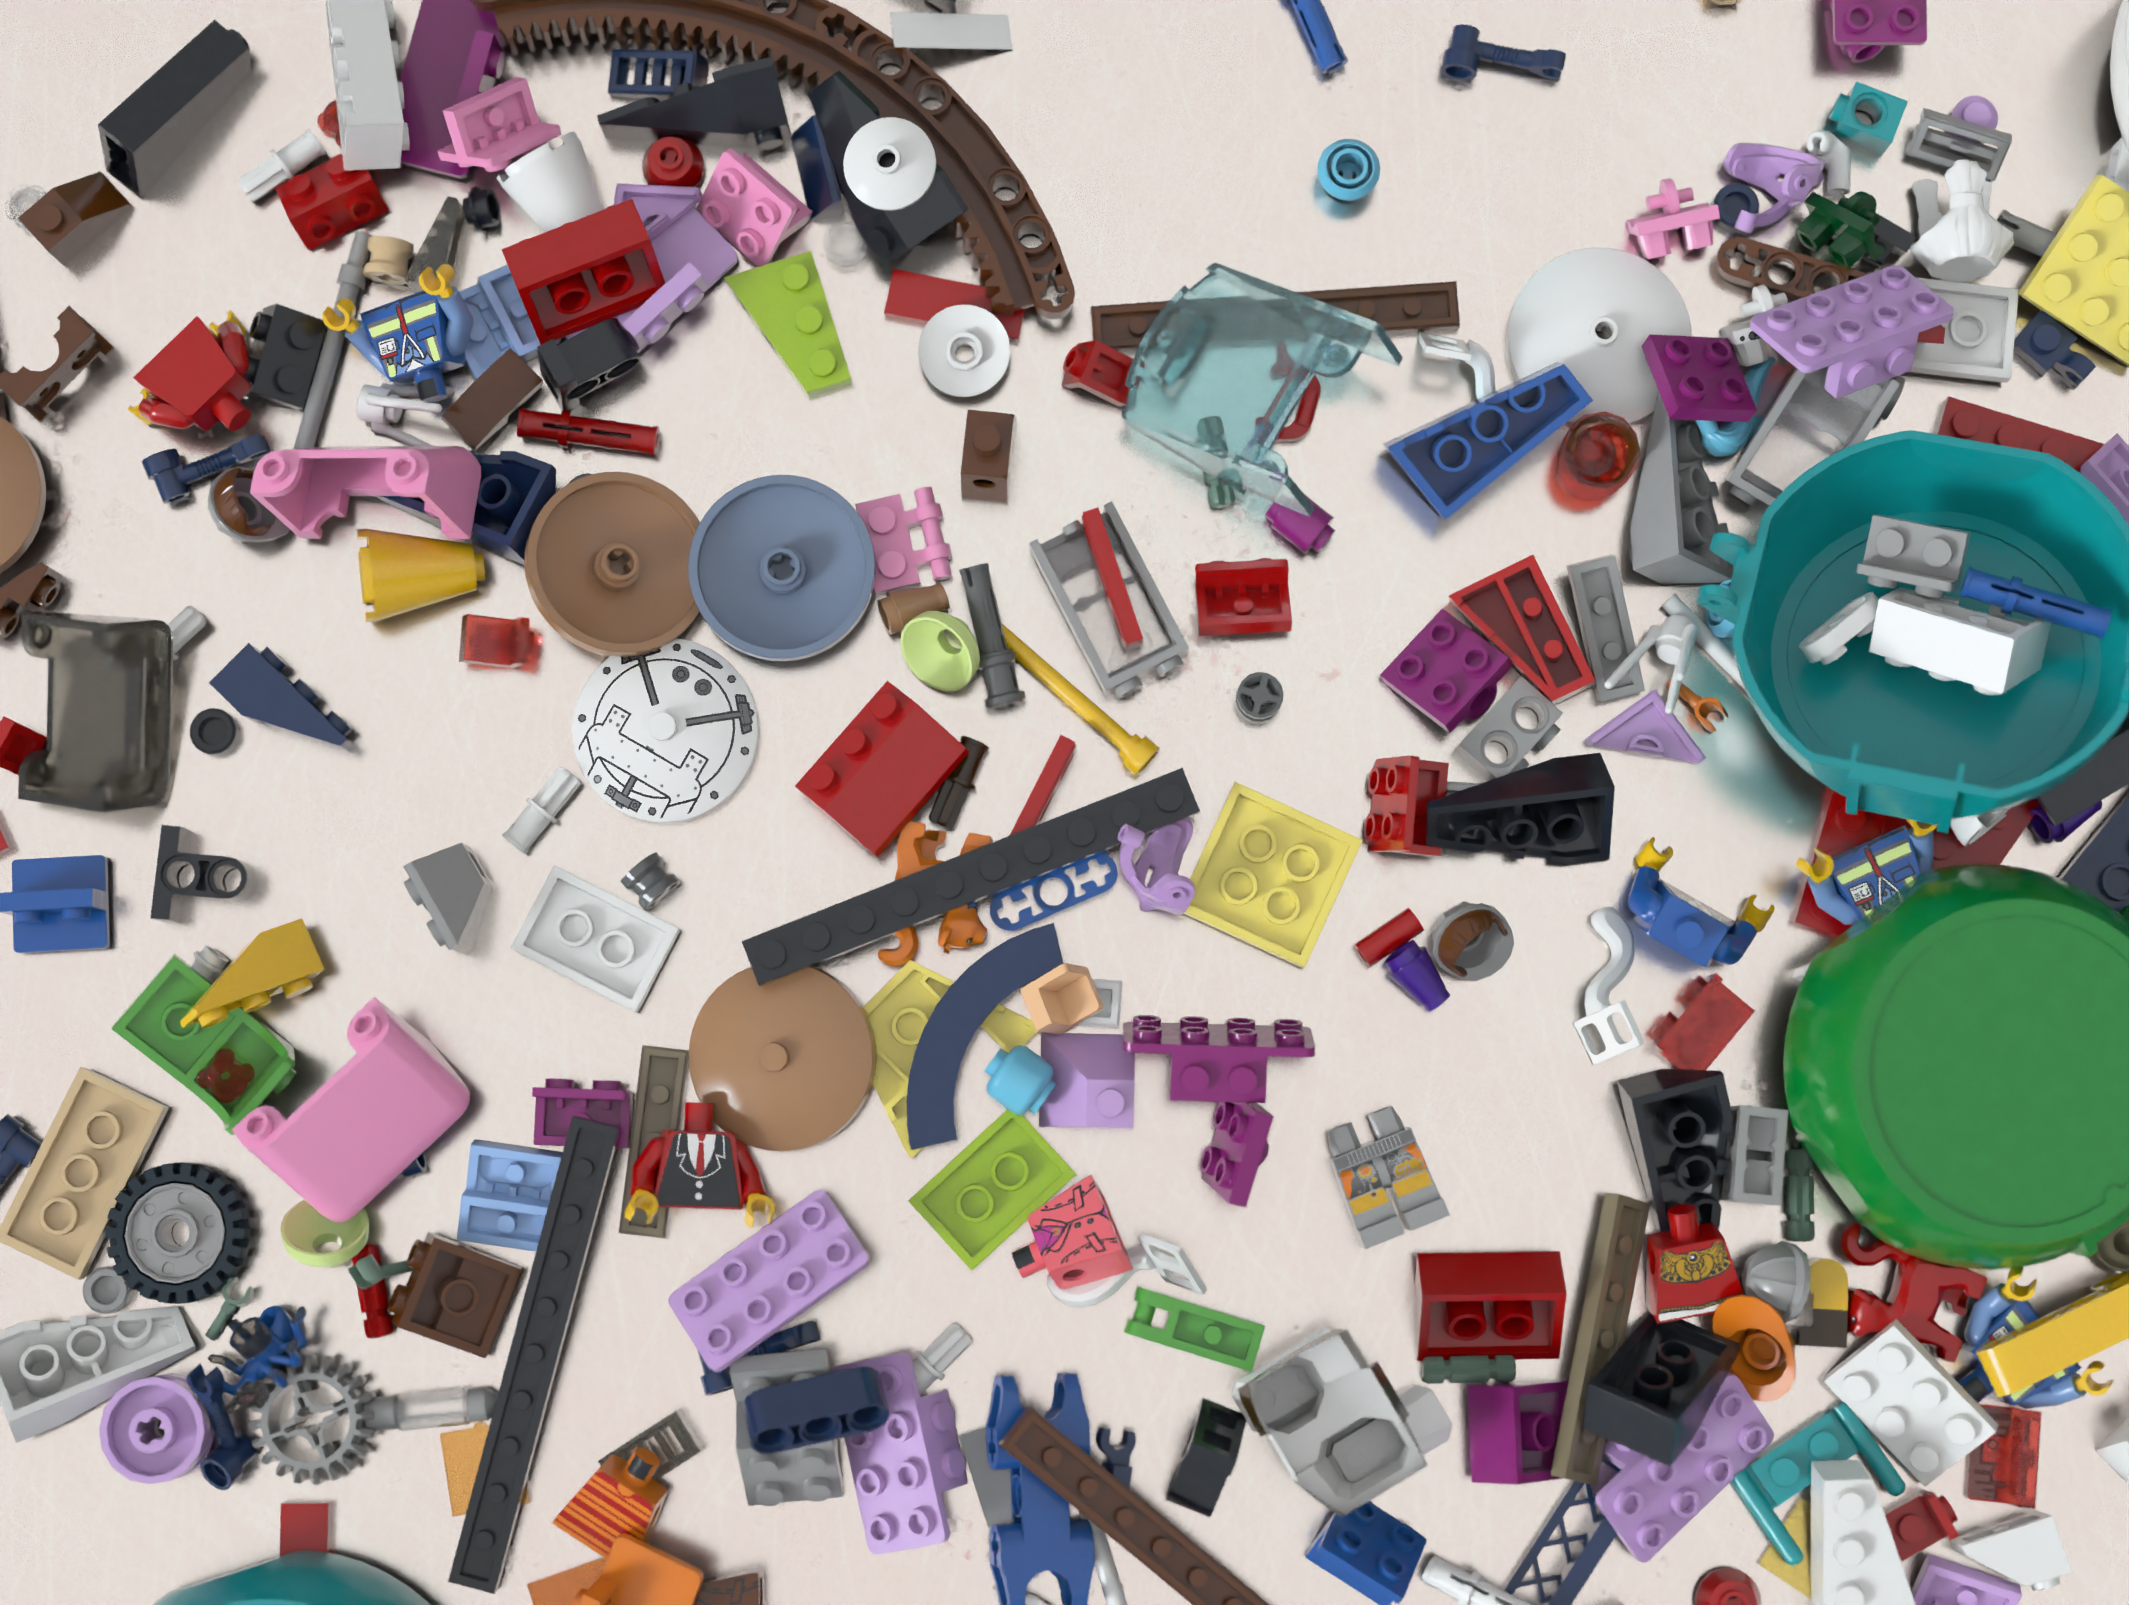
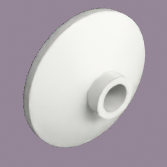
(903, 181)
(959, 327)

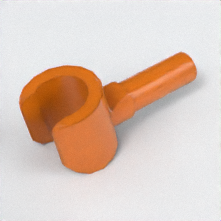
(1702, 706)

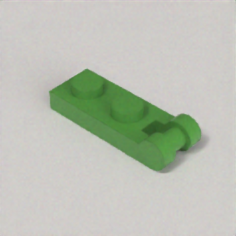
(1197, 1330)

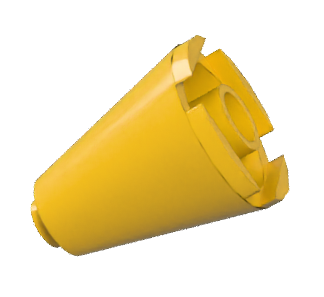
(413, 571)

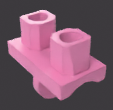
(1694, 220)

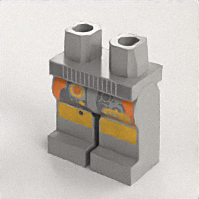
(1380, 1164)

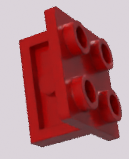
(1399, 801)

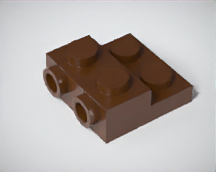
(454, 1294)

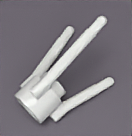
(386, 404)
(1673, 645)

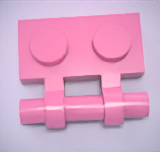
(892, 545)

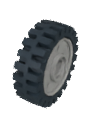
(144, 1223)

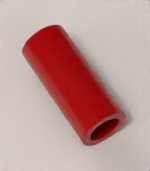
(1388, 937)

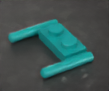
(1788, 1470)

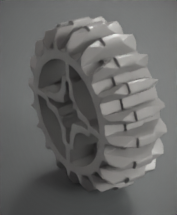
(305, 1398)

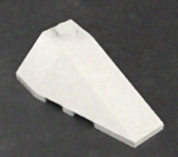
(76, 1364)

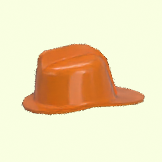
(1767, 1348)

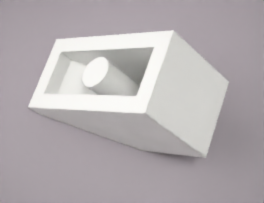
(2020, 1550)

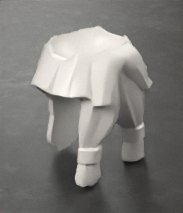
(1967, 238)

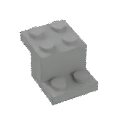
(794, 1474)

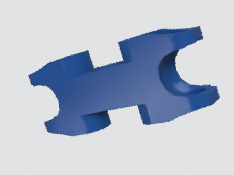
(1041, 1524)

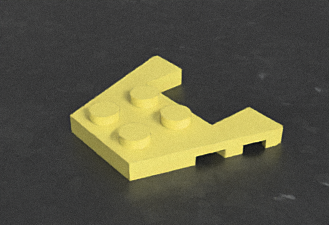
(898, 1020)

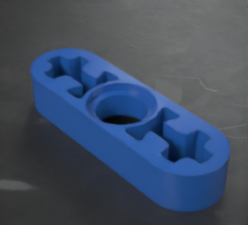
(1027, 919)

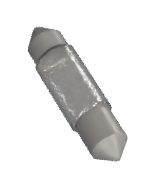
(431, 1408)

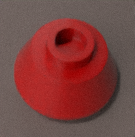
(662, 169)
(1725, 1583)

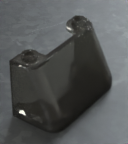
(103, 711)

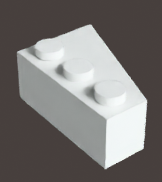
(1958, 642)

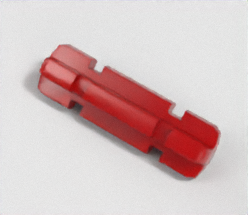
(374, 1300)

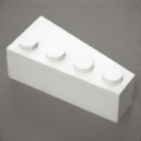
(366, 83)

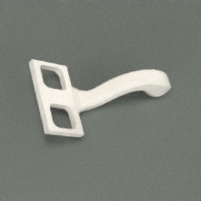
(1470, 352)
(1620, 938)
(1142, 1257)

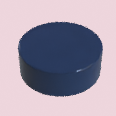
(1731, 201)

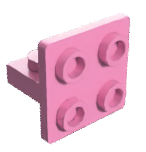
(495, 127)
(750, 207)

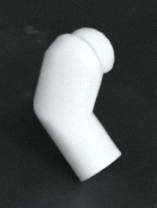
(1836, 158)

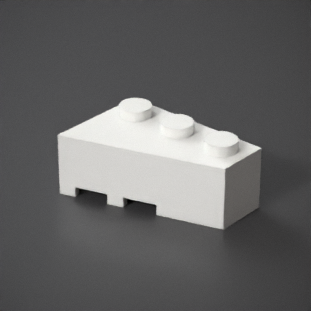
(1851, 1540)

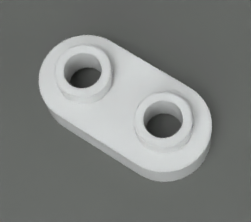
(1829, 639)

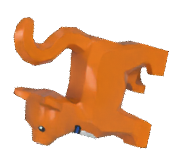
(961, 926)

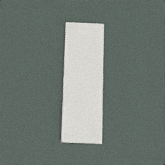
(950, 31)

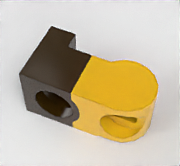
(1825, 1306)

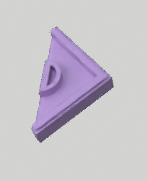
(658, 204)
(1648, 732)

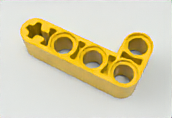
(2059, 1338)

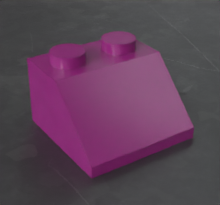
(1514, 1430)

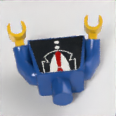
(1686, 922)

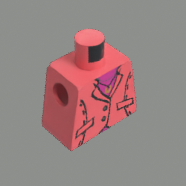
(1074, 1239)

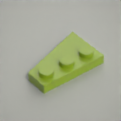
(796, 319)

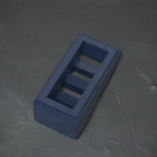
(695, 72)

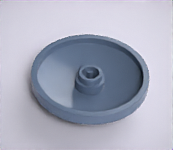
(782, 567)

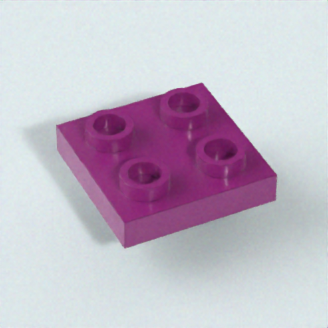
(1699, 378)
(1448, 672)
(1236, 1150)

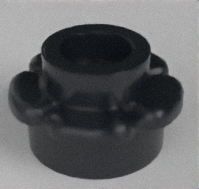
(481, 209)

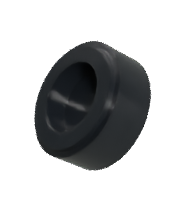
(214, 732)

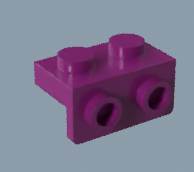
(561, 1101)

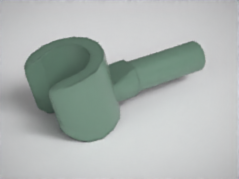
(368, 1273)
(228, 1307)

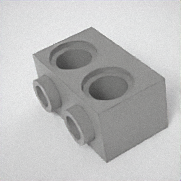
(1502, 726)
(1755, 1155)

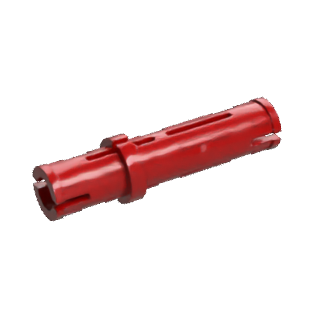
(534, 423)

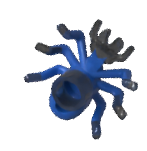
(261, 1345)

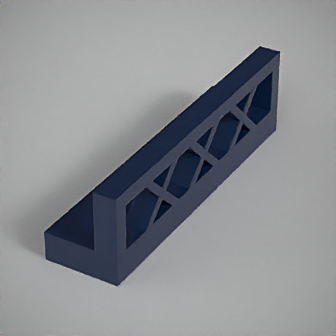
(1579, 1563)

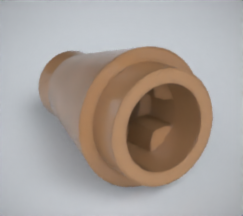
(903, 605)

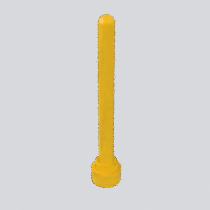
(1134, 750)

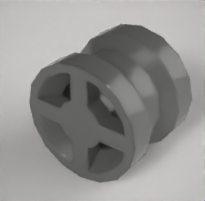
(1262, 689)
(650, 881)

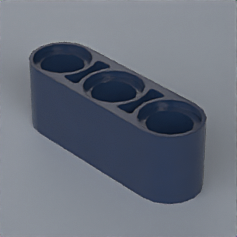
(815, 1410)

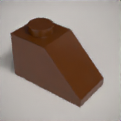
(75, 215)

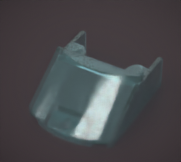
(1230, 369)

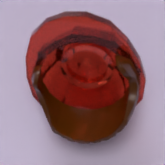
(1597, 456)

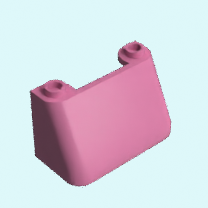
(315, 483)
(363, 1119)

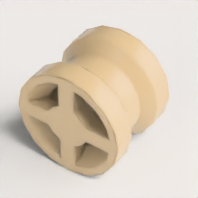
(388, 259)

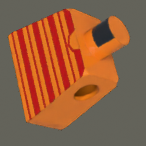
(615, 1502)

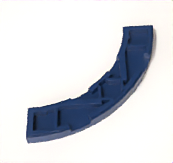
(956, 1022)

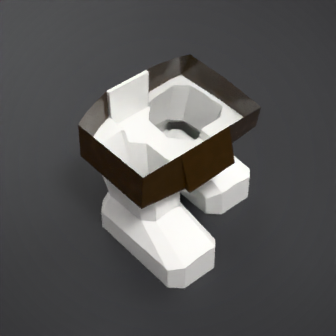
(1340, 1419)

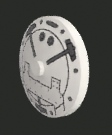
(666, 732)

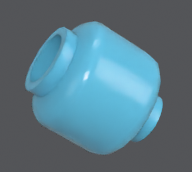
(1019, 1080)

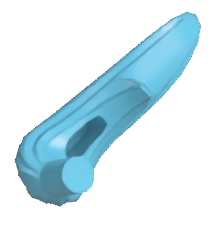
(1734, 435)

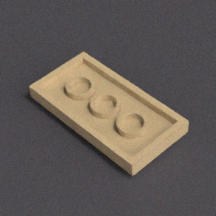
(80, 1171)

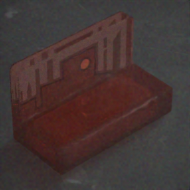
(2007, 1462)

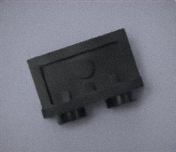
(284, 355)

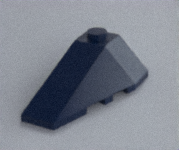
(507, 503)

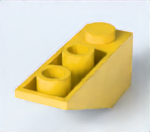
(268, 965)

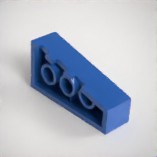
(1480, 441)

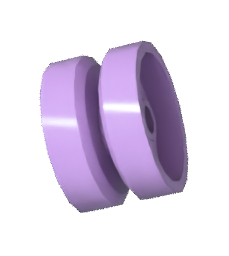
(132, 1436)

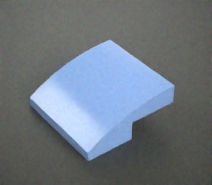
(498, 322)
(506, 1194)

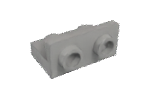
(1914, 555)

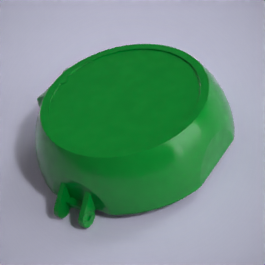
(1971, 1067)

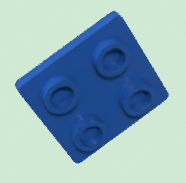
(59, 904)
(1369, 1552)

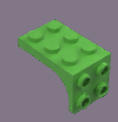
(156, 1031)

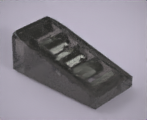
(440, 244)
(682, 1432)

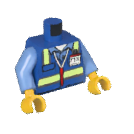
(413, 335)
(1870, 873)
(2000, 1313)

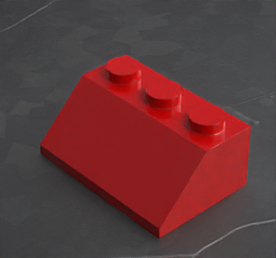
(585, 271)
(882, 768)
(1489, 1304)

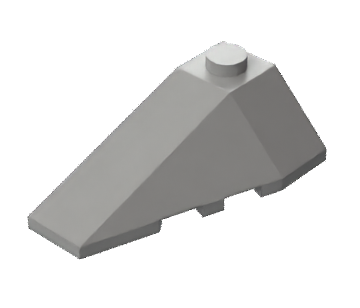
(1676, 508)

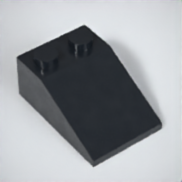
(1658, 1387)

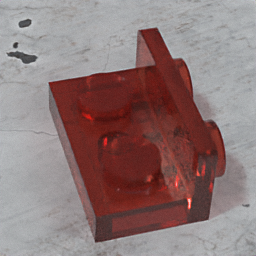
(1701, 1026)

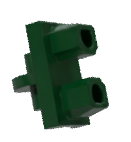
(1848, 222)

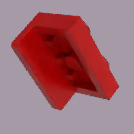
(330, 201)
(1242, 597)

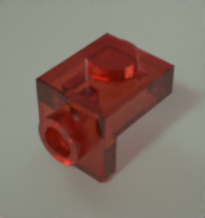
(495, 641)

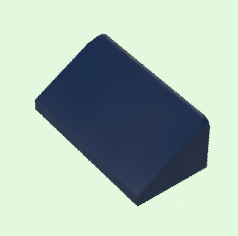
(816, 171)

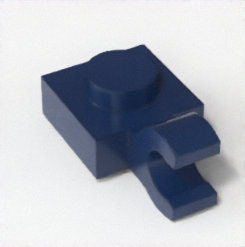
(2047, 344)
(1117, 1457)

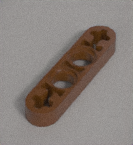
(1806, 268)

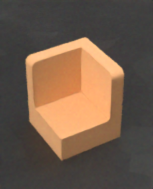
(1062, 998)

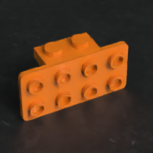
(642, 1576)

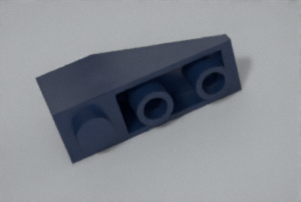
(266, 696)

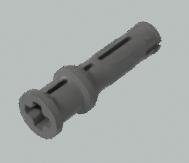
(995, 657)

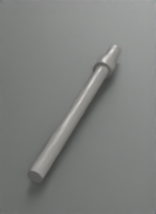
(350, 281)

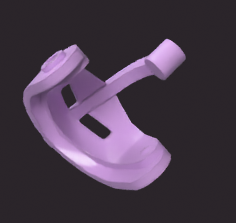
(1762, 166)
(1164, 854)

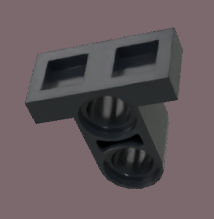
(586, 361)
(207, 880)
(1207, 1458)

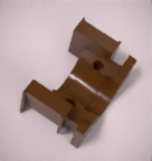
(78, 347)

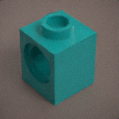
(1884, 109)

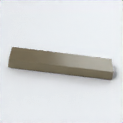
(657, 1107)

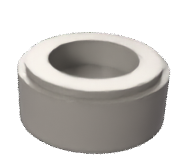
(106, 1291)

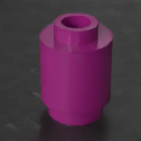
(1302, 530)

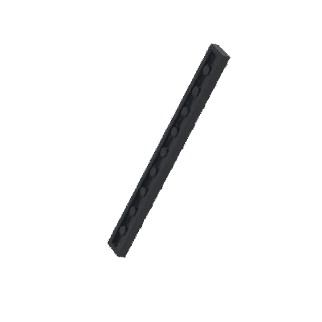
(968, 877)
(534, 1354)

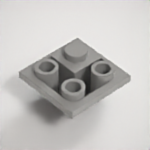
(454, 894)

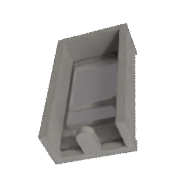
(1802, 431)
(1082, 600)

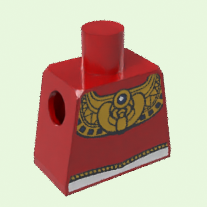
(1688, 1268)

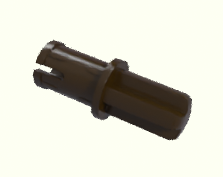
(957, 785)

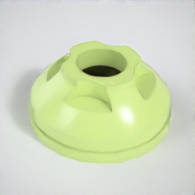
(933, 657)
(306, 1229)

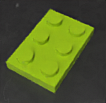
(992, 1188)

